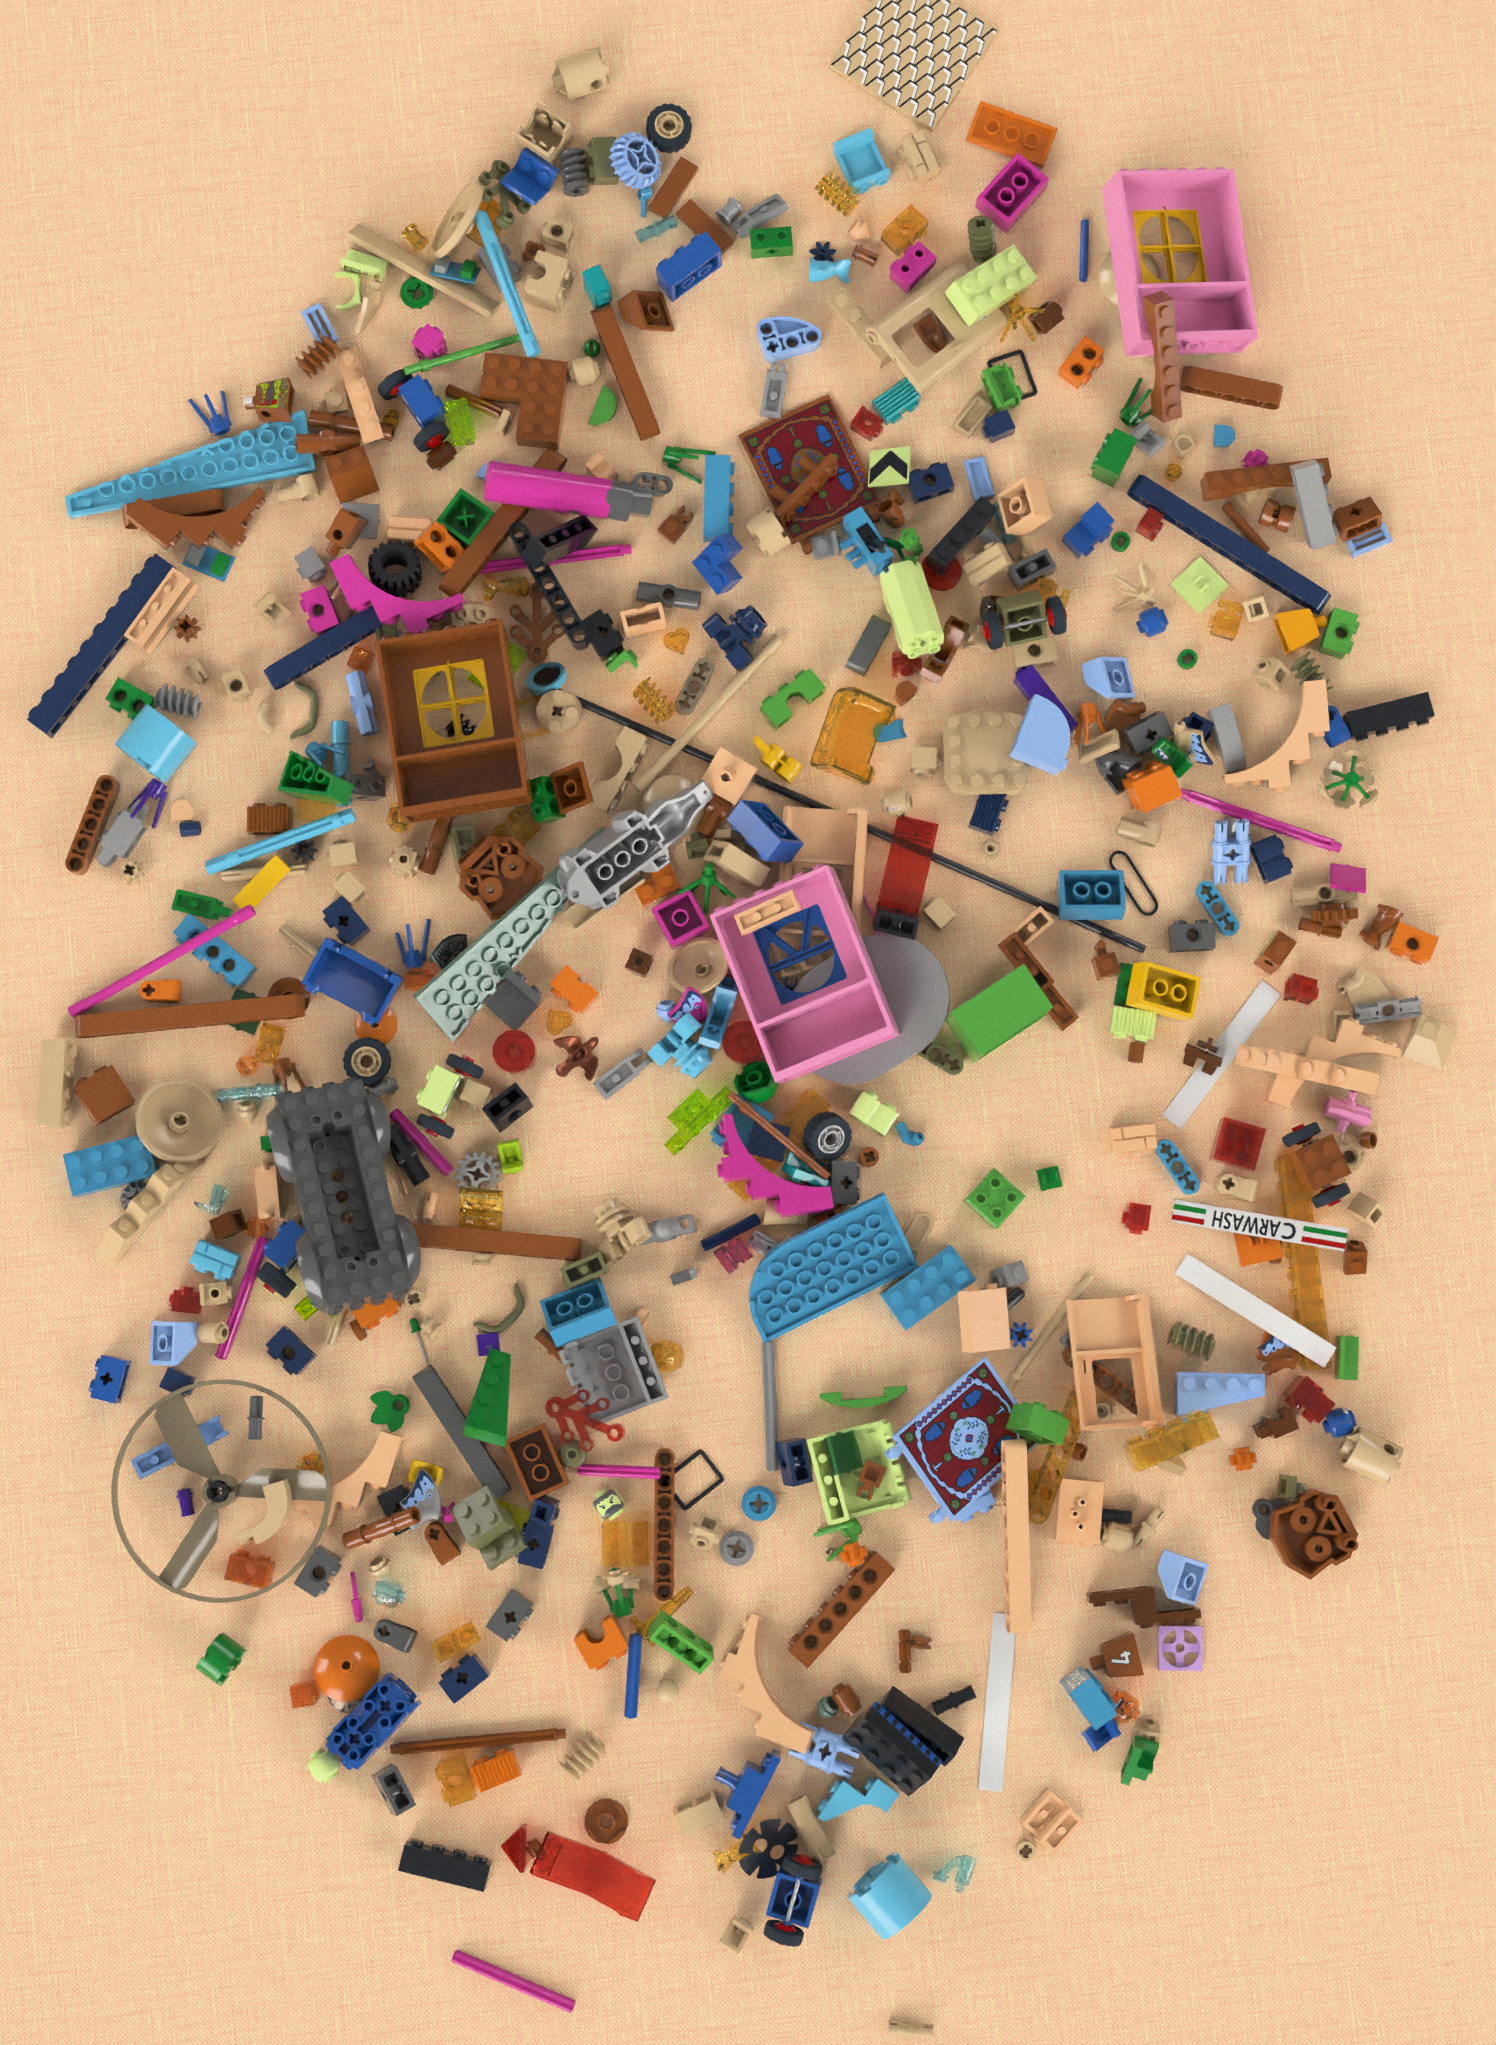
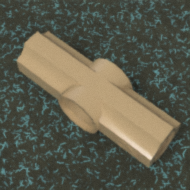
(1310, 895)

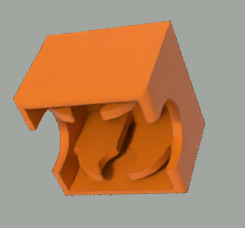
(1151, 786)
(599, 1651)

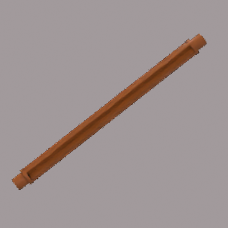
(478, 1741)

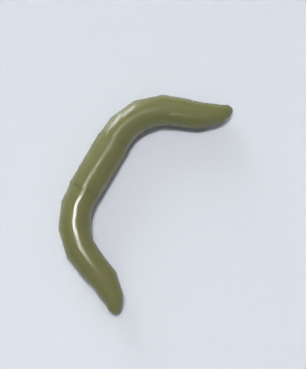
(314, 705)
(509, 1319)

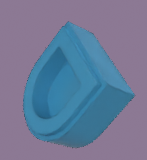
(1223, 436)

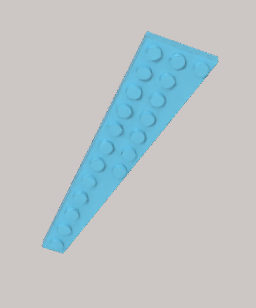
(229, 463)

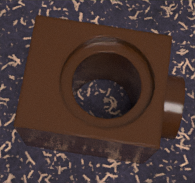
(1049, 319)
(639, 963)
(228, 1224)

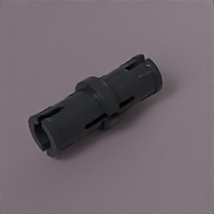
(953, 1700)

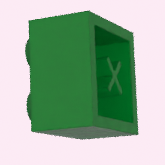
(1112, 457)
(465, 517)

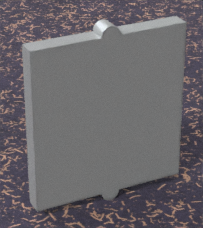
(370, 513)

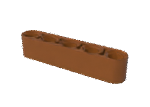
(1231, 387)
(190, 504)
(91, 814)

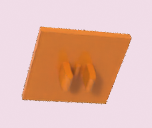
(1257, 1249)

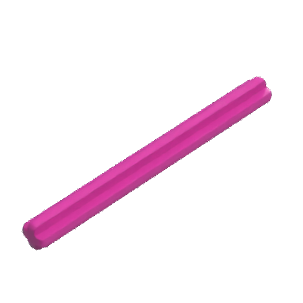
(242, 1296)
(513, 1981)

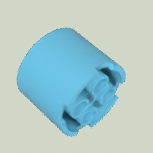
(156, 743)
(889, 1896)

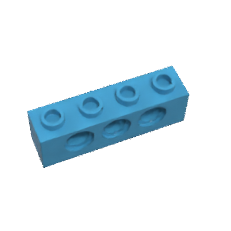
(243, 968)

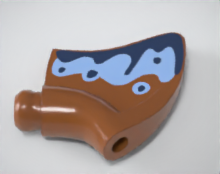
(1277, 1355)

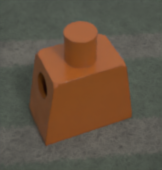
(350, 525)

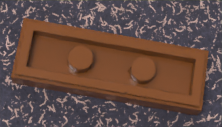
(673, 188)
(700, 222)

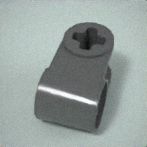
(400, 1636)

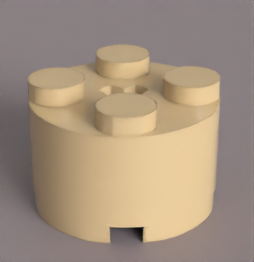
(768, 532)
(547, 708)

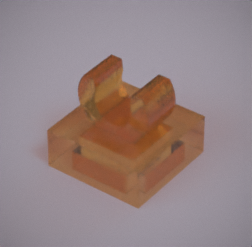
(360, 659)

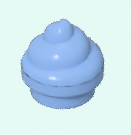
(663, 1008)

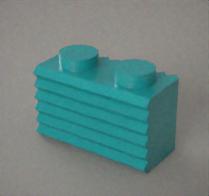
(597, 286)
(896, 401)

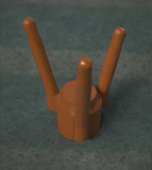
(283, 1069)

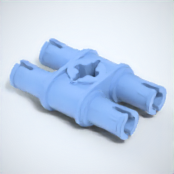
(1239, 856)
(828, 1761)

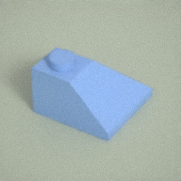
(1109, 677)
(171, 1341)
(1181, 1576)

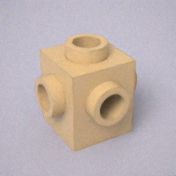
(1270, 672)
(410, 867)
(705, 1531)

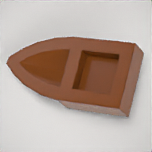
(930, 333)

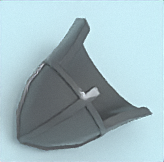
(1114, 767)

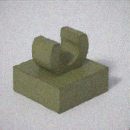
(696, 847)
(1289, 1486)

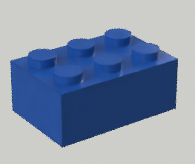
(688, 266)
(765, 831)

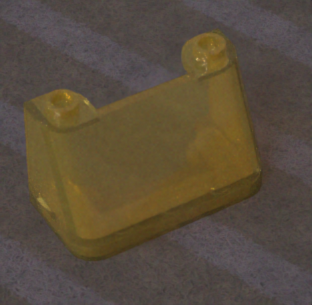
(851, 734)

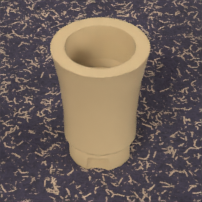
(771, 1217)

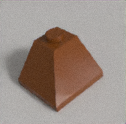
(646, 311)
(571, 787)

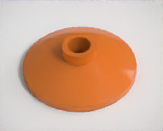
(384, 1032)

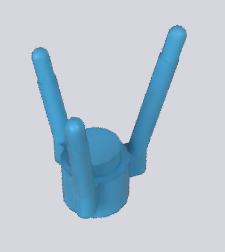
(318, 753)

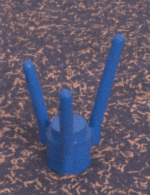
(219, 424)
(413, 958)

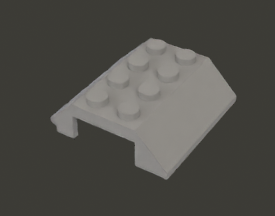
(614, 1366)

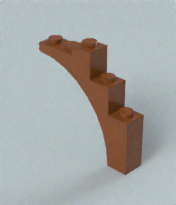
(166, 527)

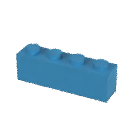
(717, 496)

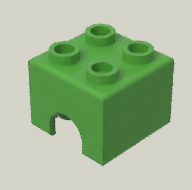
(994, 1198)

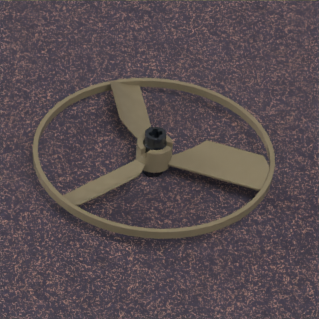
(193, 1454)

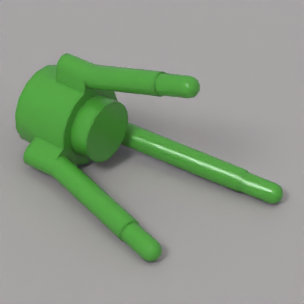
(848, 1528)

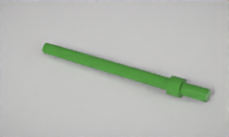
(425, 365)

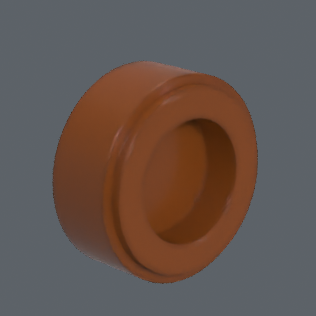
(360, 1333)

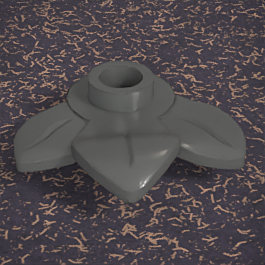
(1263, 1520)

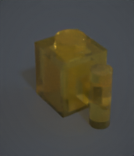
(1047, 588)
(1226, 623)

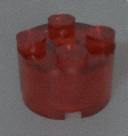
(739, 1054)
(517, 1064)

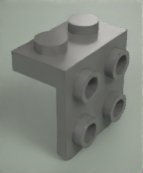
(514, 1000)

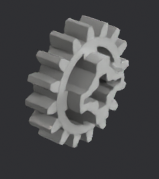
(481, 1164)

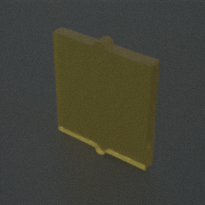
(313, 810)

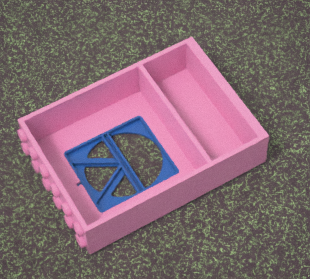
(816, 1026)

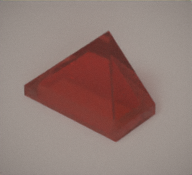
(516, 1846)

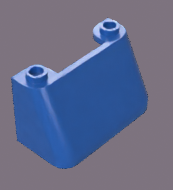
(352, 980)

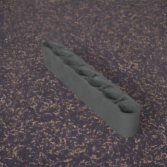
(453, 1421)

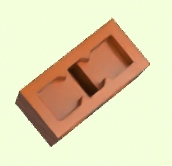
(1078, 361)
(436, 550)

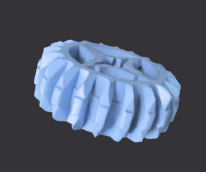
(630, 162)

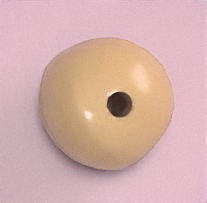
(667, 1691)

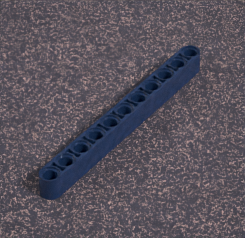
(1229, 544)

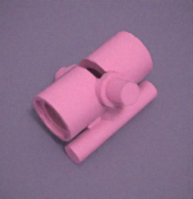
(1347, 1111)

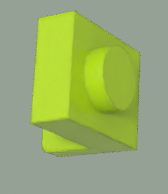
(511, 1156)

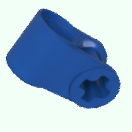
(1338, 731)

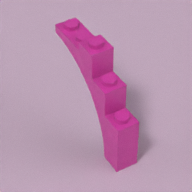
(415, 614)
(762, 1184)

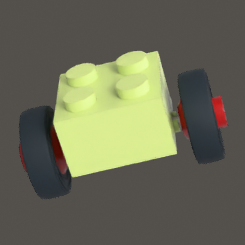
(441, 1092)

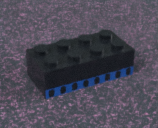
(892, 1748)

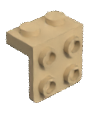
(470, 613)

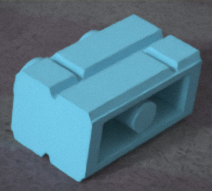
(215, 1259)

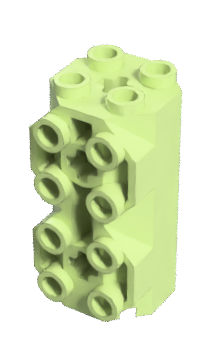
(911, 609)

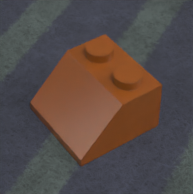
(351, 474)

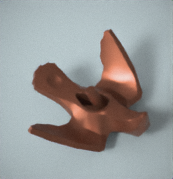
(579, 1055)

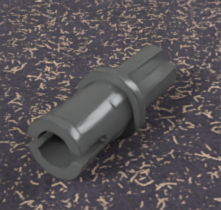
(255, 1417)

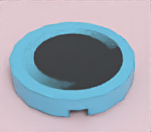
(545, 678)

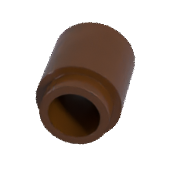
(441, 455)

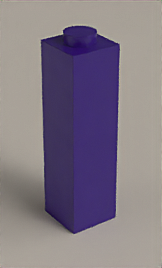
(1031, 683)

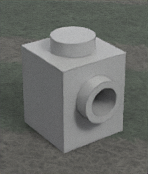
(310, 565)

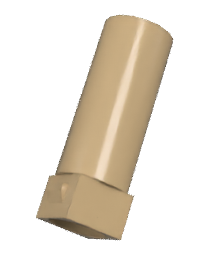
(810, 1829)

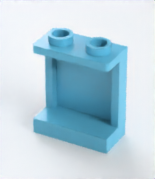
(861, 161)

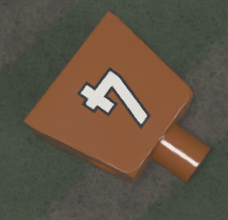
(1119, 1657)

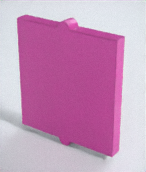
(1348, 878)

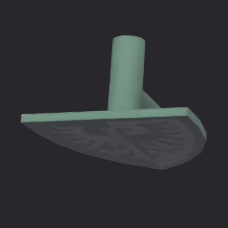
(448, 949)

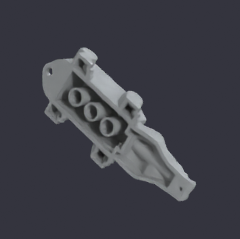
(629, 845)

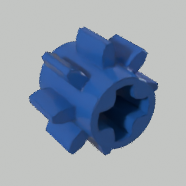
(1025, 1332)

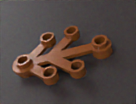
(536, 627)

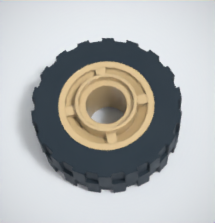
(671, 116)
(379, 1055)

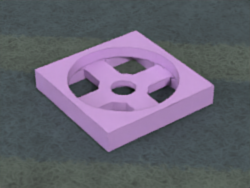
(1197, 1648)

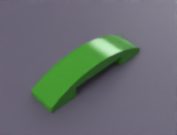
(889, 1392)

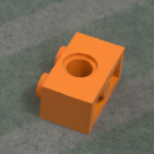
(1424, 943)

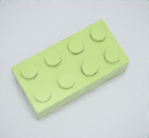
(991, 285)

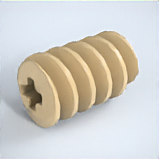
(583, 1757)

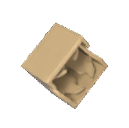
(545, 134)
(555, 279)

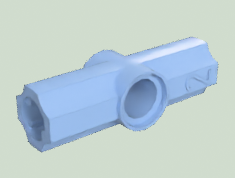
(362, 703)

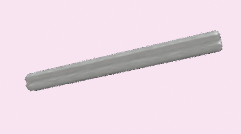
(770, 1406)

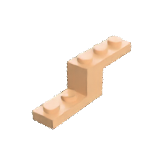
(360, 395)

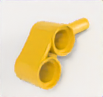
(775, 759)

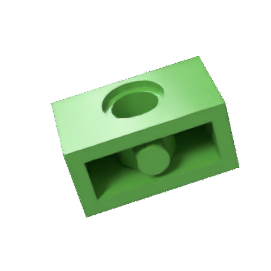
(1330, 642)

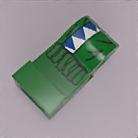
(1172, 755)

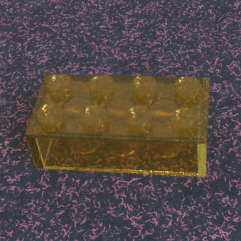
(1167, 1442)

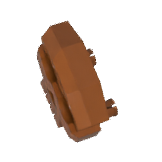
(507, 883)
(1297, 1541)

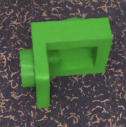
(615, 659)

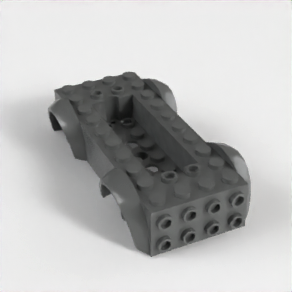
(347, 1132)

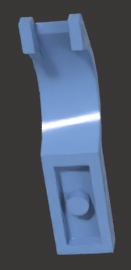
(162, 1456)

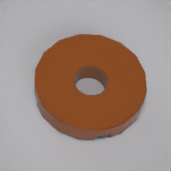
(615, 1811)

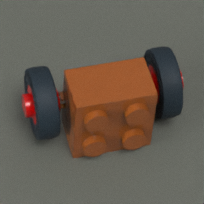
(1318, 1164)

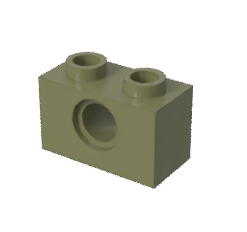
(584, 1270)

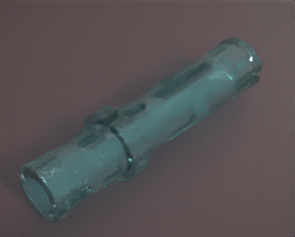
(256, 1091)

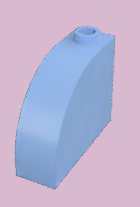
(1042, 737)

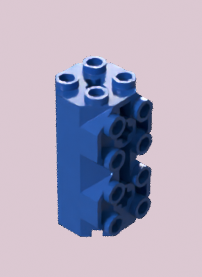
(372, 1721)

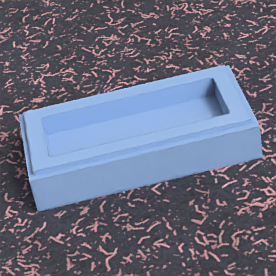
(979, 478)

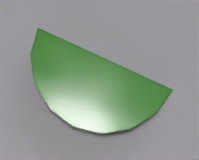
(604, 408)

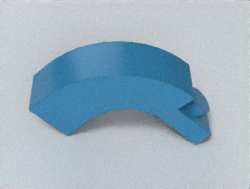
(719, 1013)

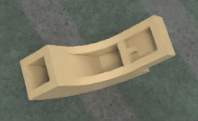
(278, 1509)

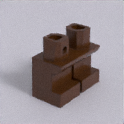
(1277, 1426)

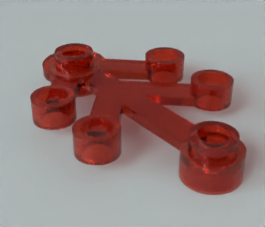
(581, 1419)

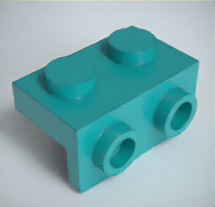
(800, 1171)

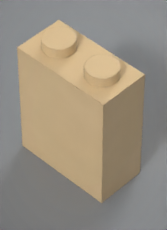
(736, 863)

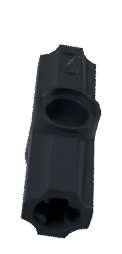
(407, 1156)

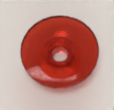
(942, 583)

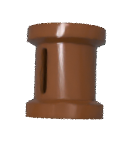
(875, 1155)

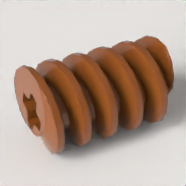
(317, 355)

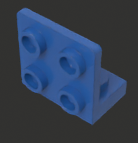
(530, 177)

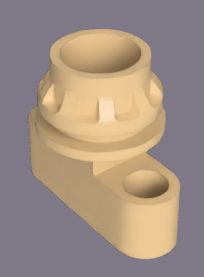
(622, 1231)

